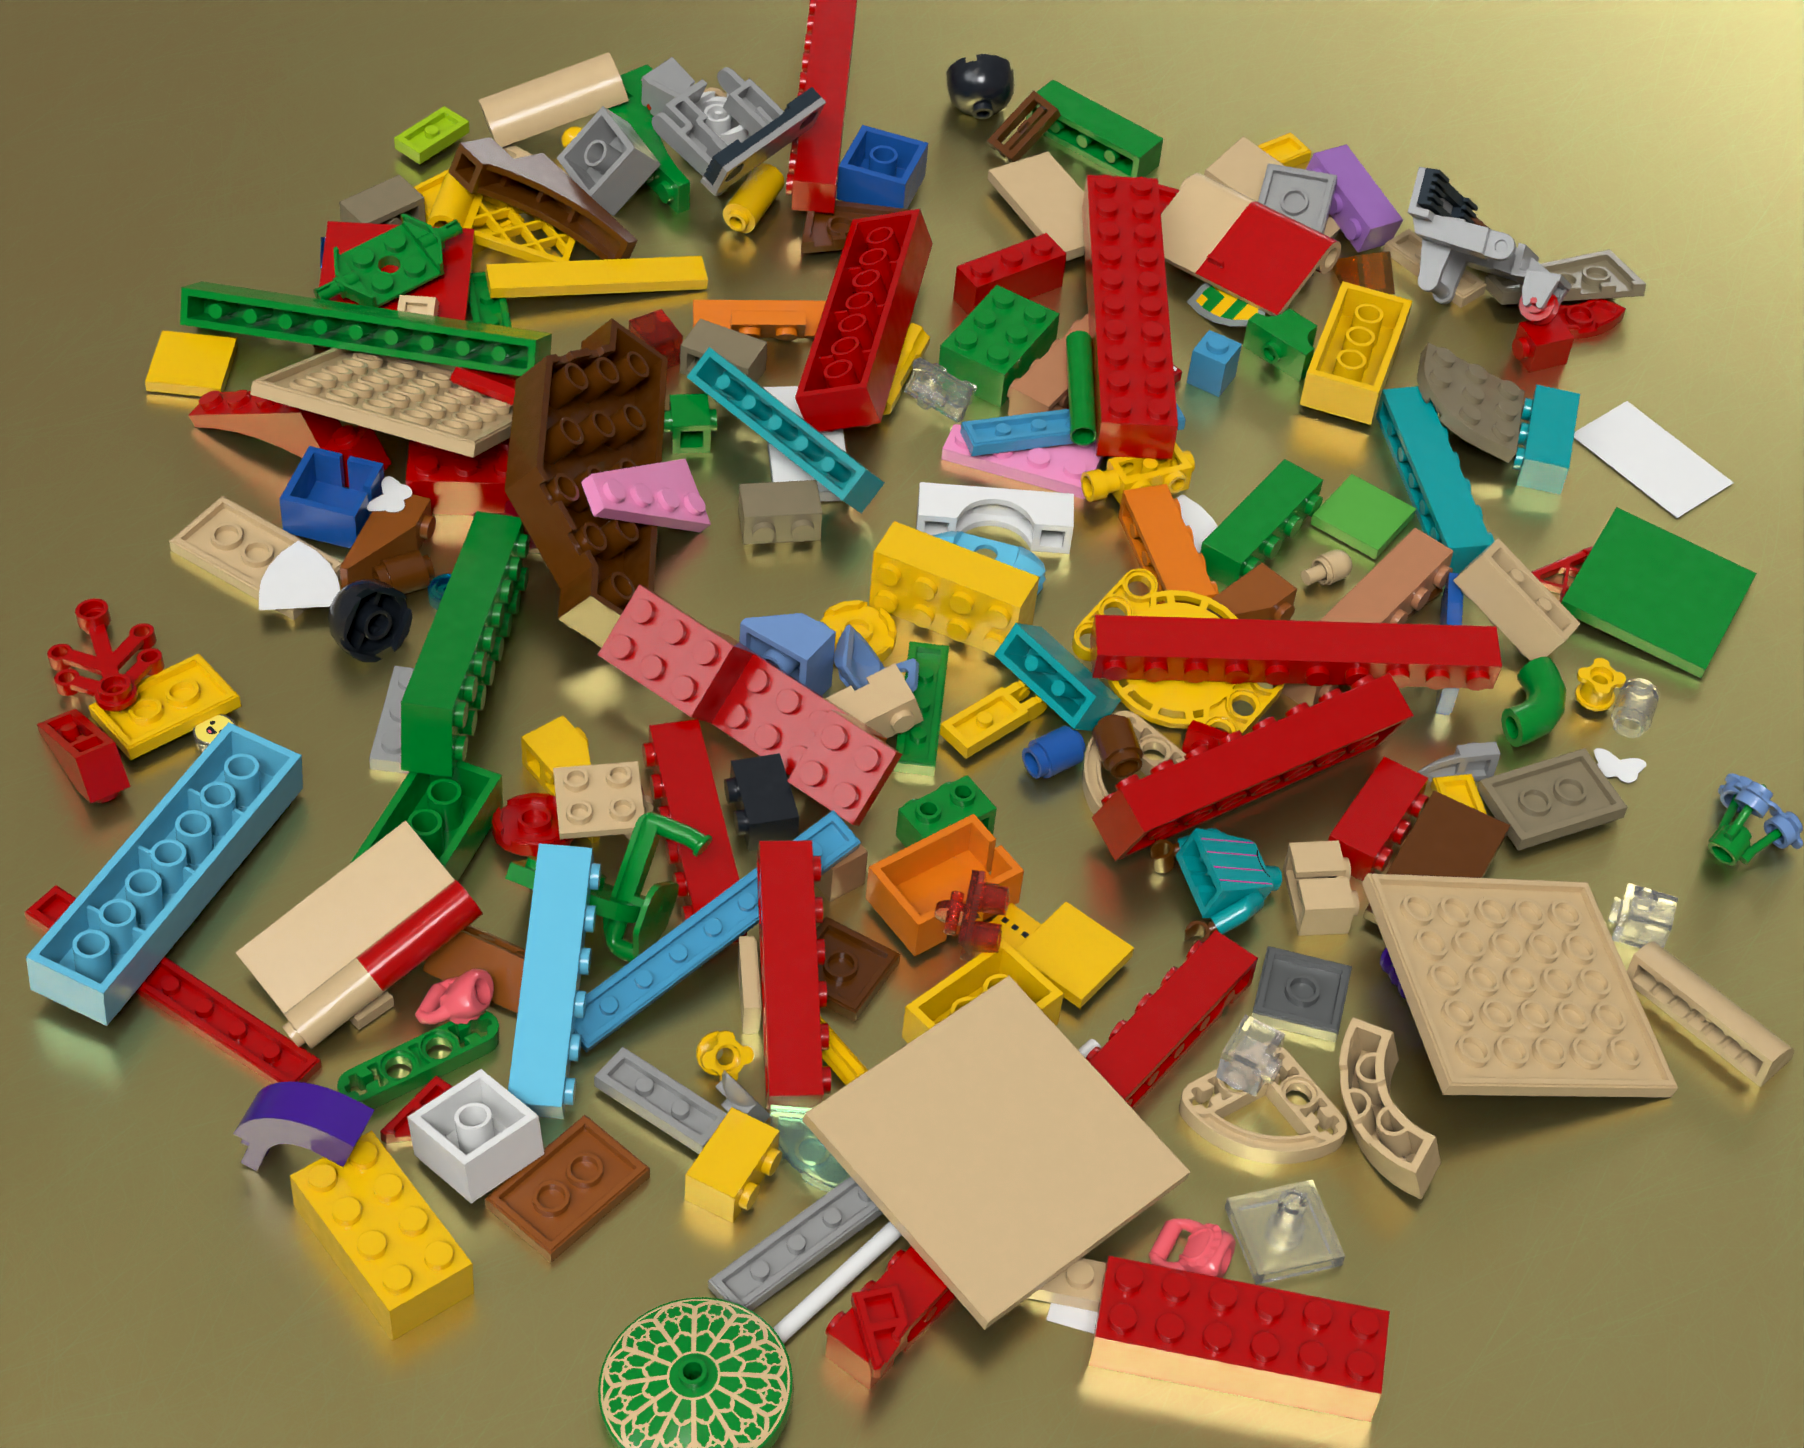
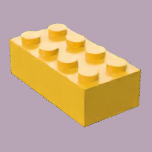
(1355, 353)
(950, 588)
(383, 1236)

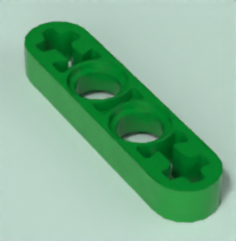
(424, 1068)

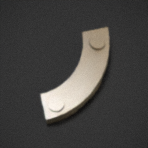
(1383, 1133)

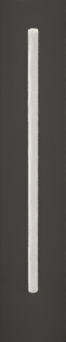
(852, 1267)

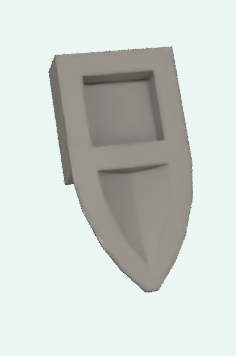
(1470, 758)
(740, 1099)

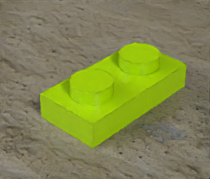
(431, 135)

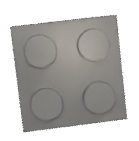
(608, 160)

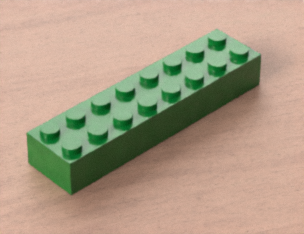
(463, 645)

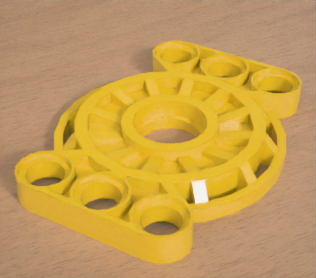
(1176, 701)

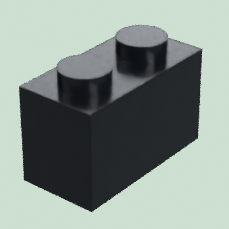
(762, 800)

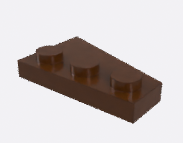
(830, 230)

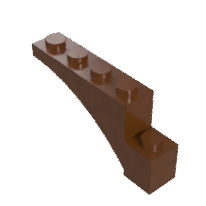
(543, 191)

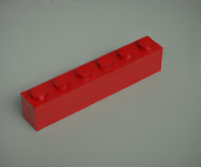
(690, 796)
(790, 974)

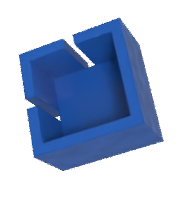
(321, 506)

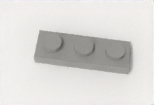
(387, 742)
(659, 1099)

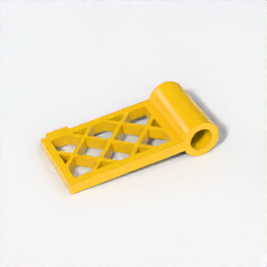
(458, 203)

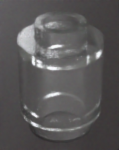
(1635, 707)

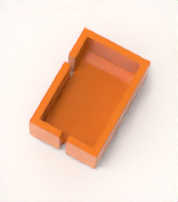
(919, 876)

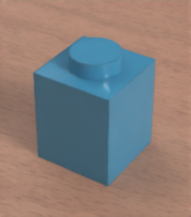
(1214, 363)

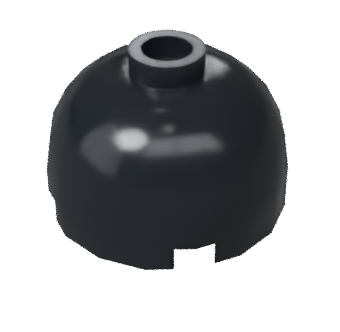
(980, 85)
(369, 619)

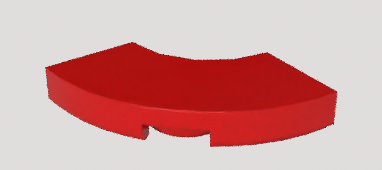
(1591, 317)

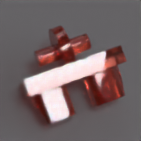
(981, 899)

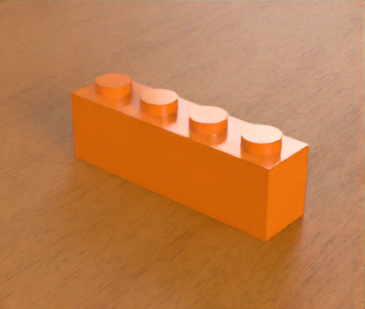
(1164, 541)

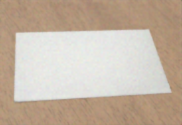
(1652, 459)

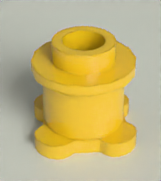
(1598, 685)
(733, 1056)

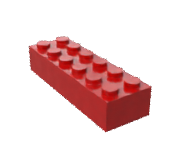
(1240, 1339)

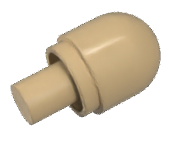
(1328, 568)

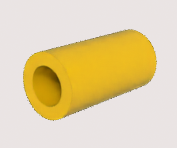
(753, 198)

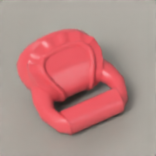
(457, 999)
(1206, 1252)

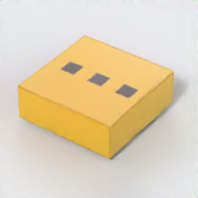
(1016, 925)

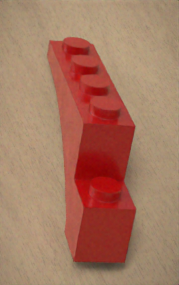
(286, 426)

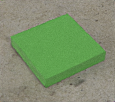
(1363, 516)

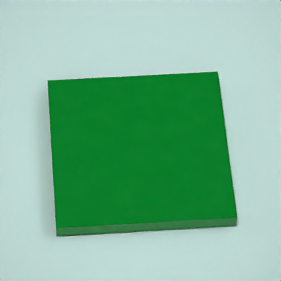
(1658, 592)

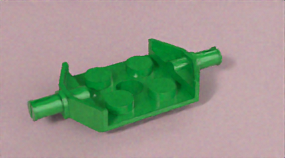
(410, 246)

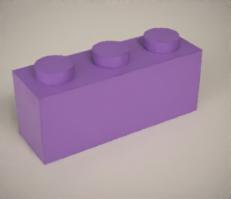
(1358, 202)

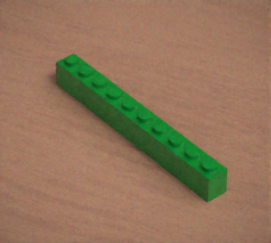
(363, 328)

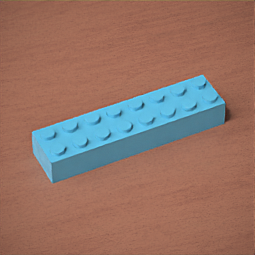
(165, 874)

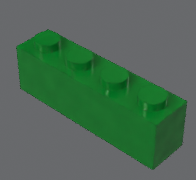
(1100, 133)
(1262, 522)

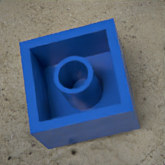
(882, 169)

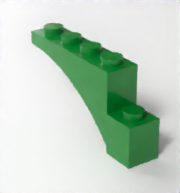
(667, 179)

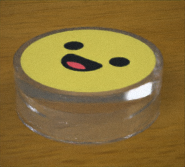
(208, 730)

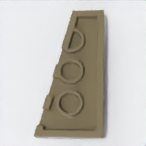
(1590, 276)

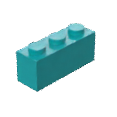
(1546, 439)
(1056, 676)

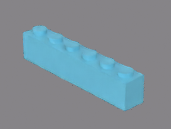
(552, 978)

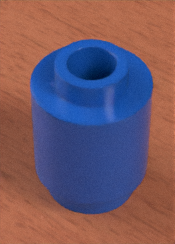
(1054, 752)

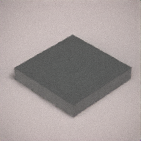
(1301, 994)

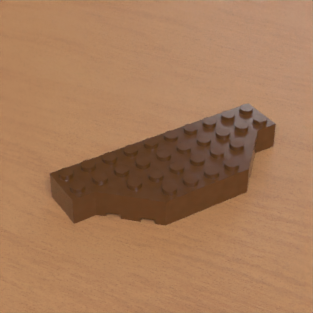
(582, 418)

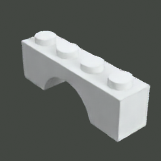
(1037, 516)

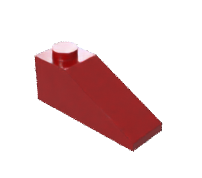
(85, 755)

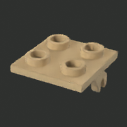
(599, 799)

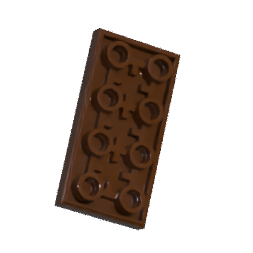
(1448, 842)

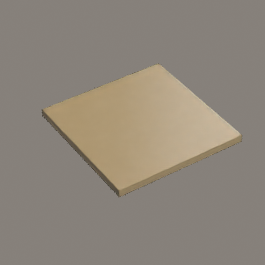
(391, 397)
(1517, 987)
(996, 1150)

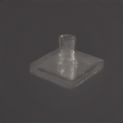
(1284, 1232)

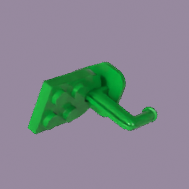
(624, 901)

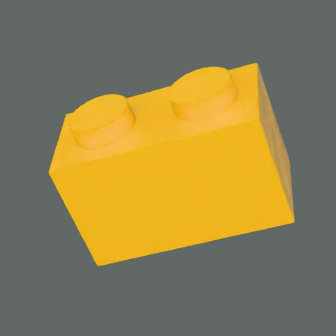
(732, 1165)

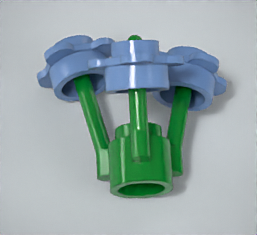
(1748, 797)

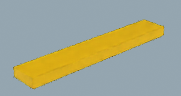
(596, 276)

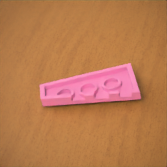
(1050, 467)
(648, 495)

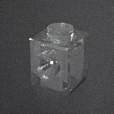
(1642, 916)
(1251, 1056)

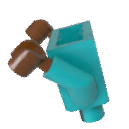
(1223, 876)

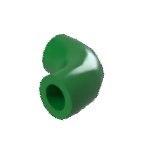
(1542, 706)

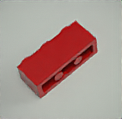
(1022, 268)
(1380, 817)

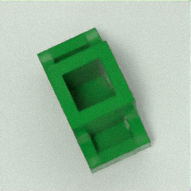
(1282, 341)

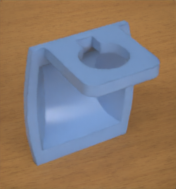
(858, 660)

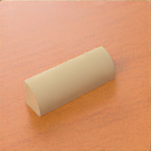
(553, 100)
(1708, 1013)

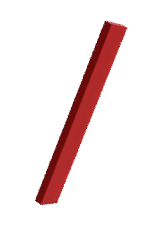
(204, 1010)

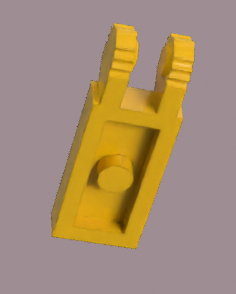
(991, 718)

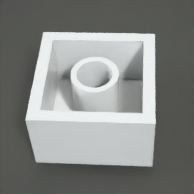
(476, 1135)

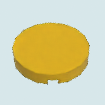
(873, 624)

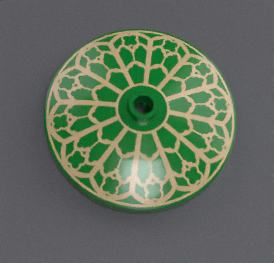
(696, 1379)

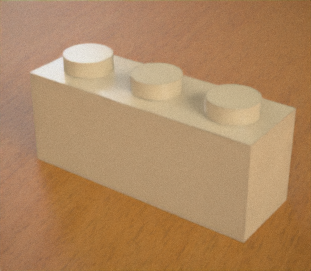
(1516, 601)

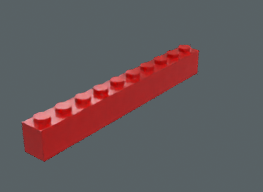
(826, 68)
(1293, 651)

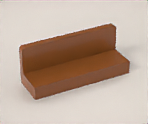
(483, 951)

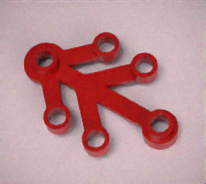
(114, 690)

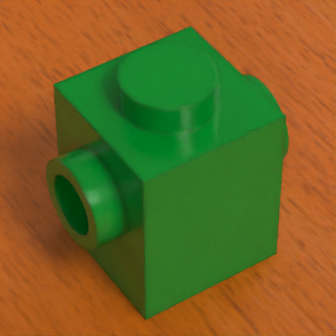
(690, 423)

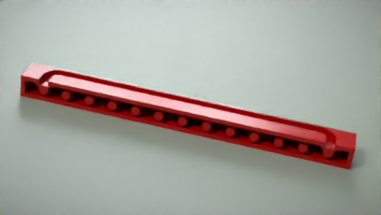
(1132, 1063)

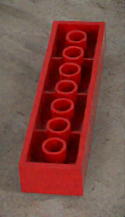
(864, 321)
(1250, 765)

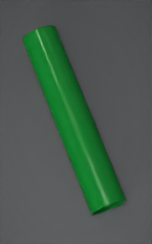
(1081, 388)

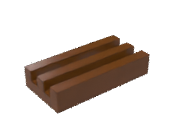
(1028, 132)

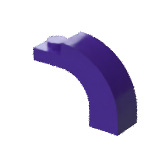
(302, 1117)

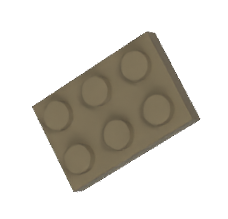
(1552, 798)

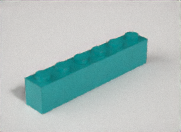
(785, 430)
(1432, 474)

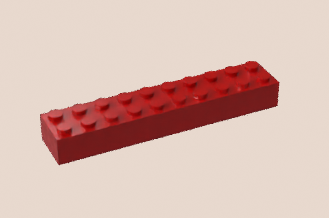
(1129, 318)

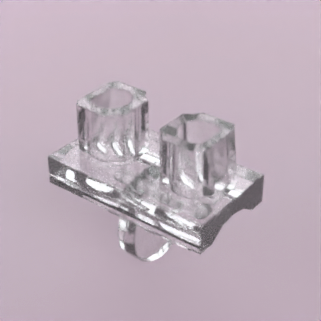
(939, 390)

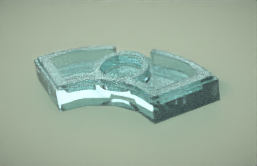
(804, 1149)

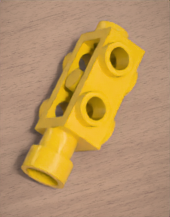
(1134, 473)

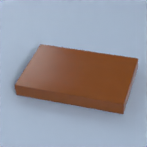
(567, 1188)

